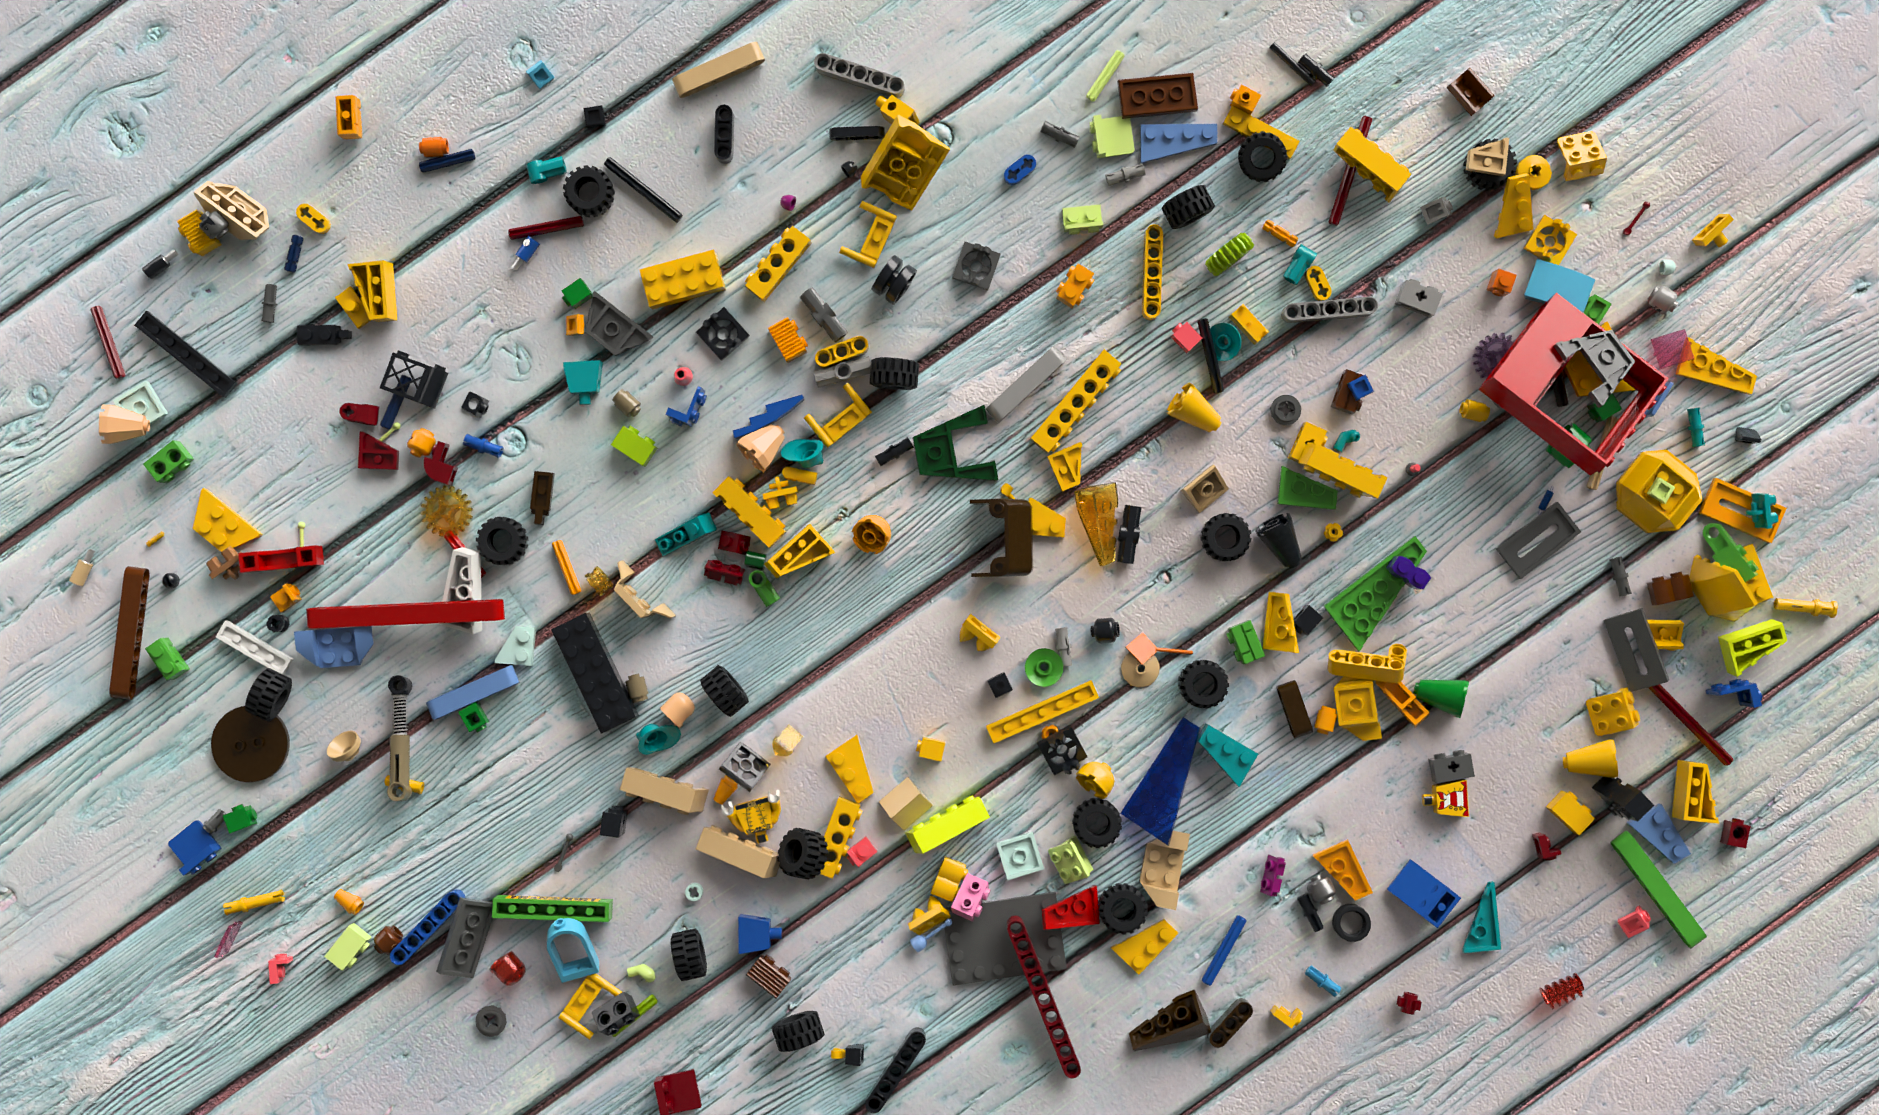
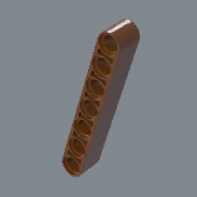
(129, 633)

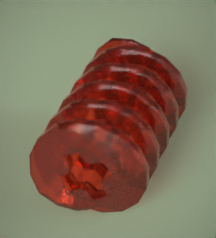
(1562, 990)

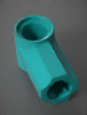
(541, 170)
(1301, 261)

